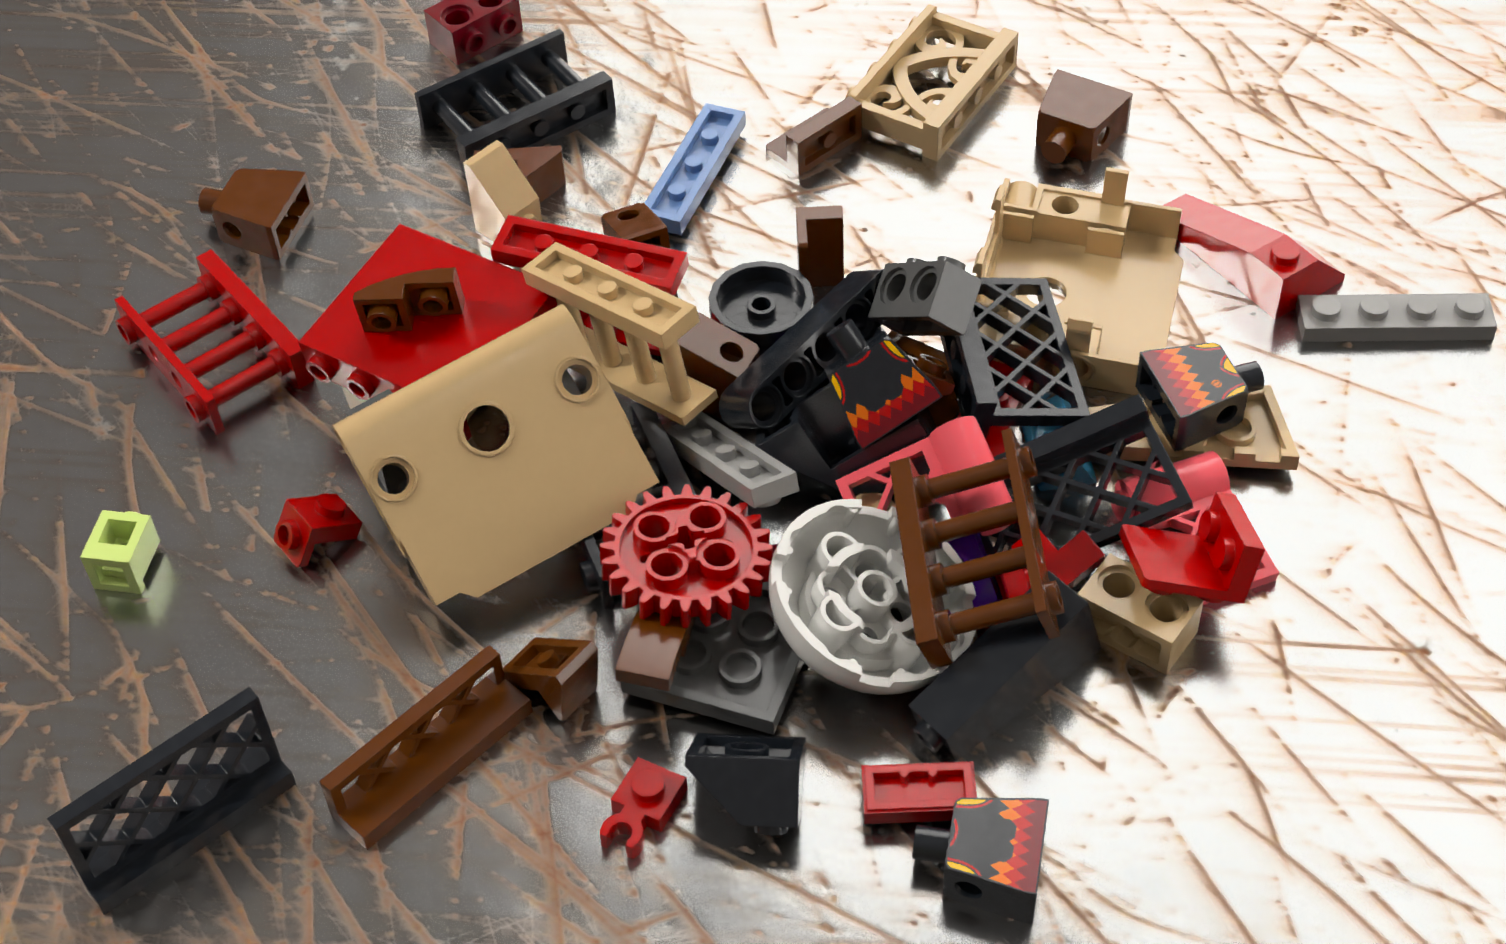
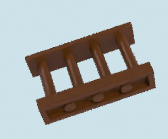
(931, 580)

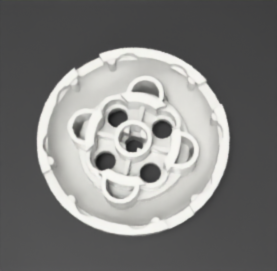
(839, 579)

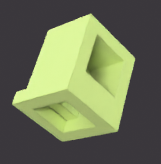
(120, 551)

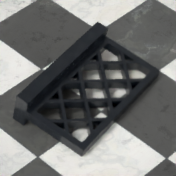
(981, 386)
(1090, 441)
(148, 845)

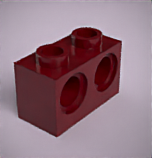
(471, 26)

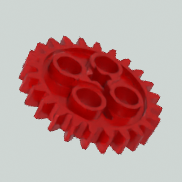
(686, 555)

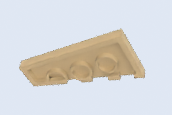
(1256, 442)

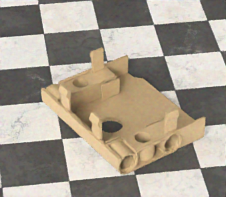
(1107, 258)
(491, 515)

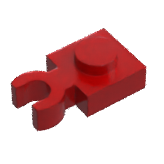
(641, 801)

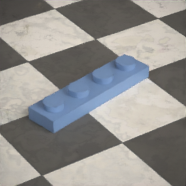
(695, 165)

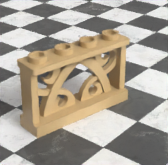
(981, 51)

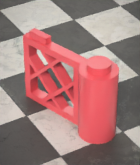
(946, 450)
(1201, 477)

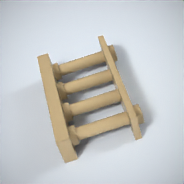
(642, 314)

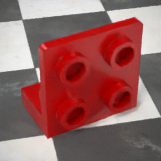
(1211, 566)

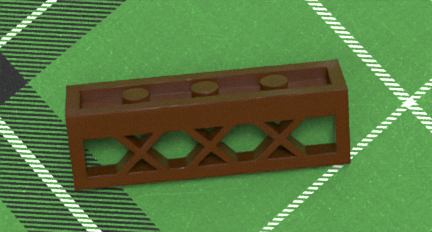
(428, 751)

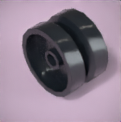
(760, 300)

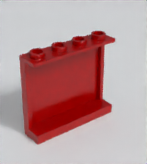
(376, 361)

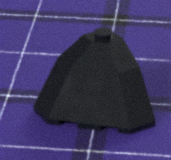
(822, 445)

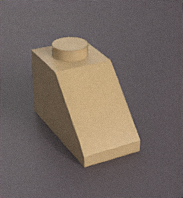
(498, 190)

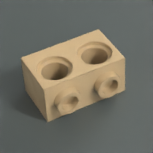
(1137, 620)

